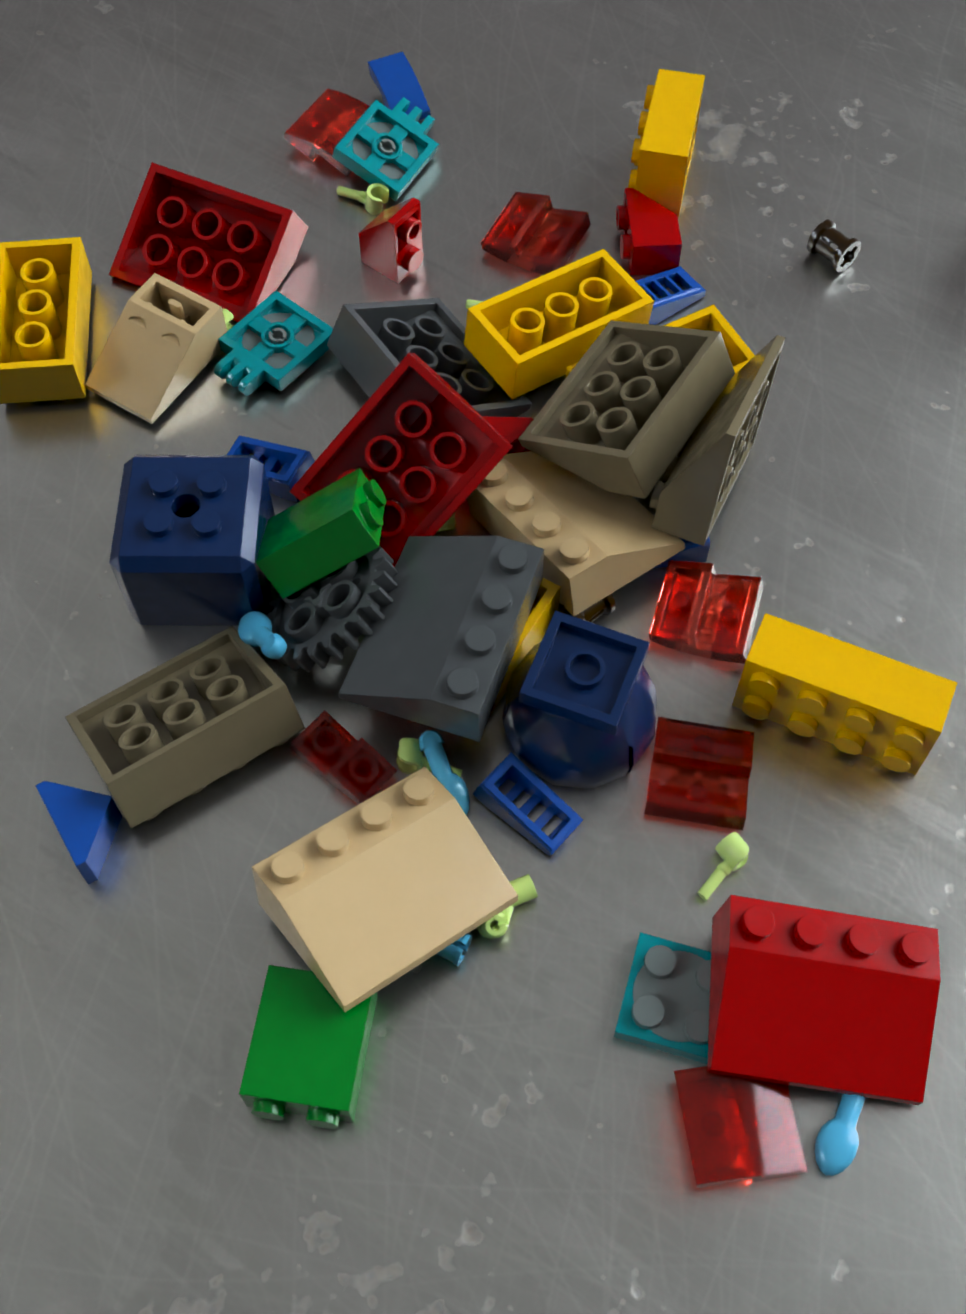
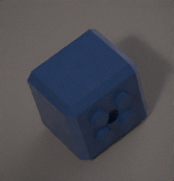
(198, 565)

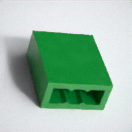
(322, 533)
(306, 1051)

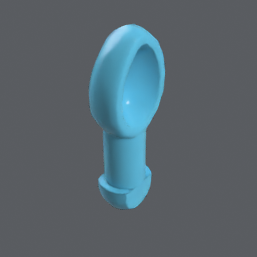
(256, 630)
(431, 744)
(838, 1138)

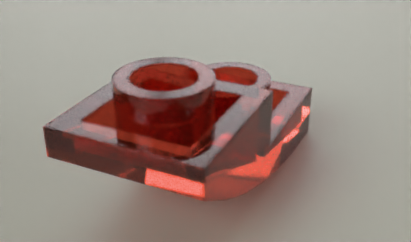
(341, 759)

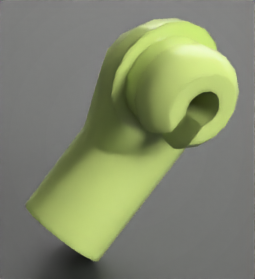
(498, 924)

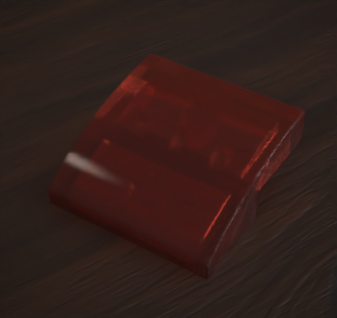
(325, 125)
(535, 233)
(706, 611)
(700, 773)
(738, 1128)

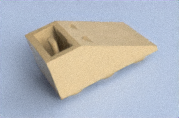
(157, 348)

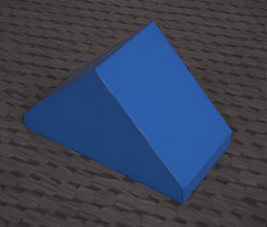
(85, 823)

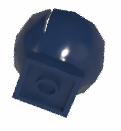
(581, 704)

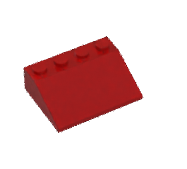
(208, 240)
(419, 447)
(822, 999)

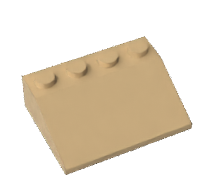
(588, 535)
(382, 887)

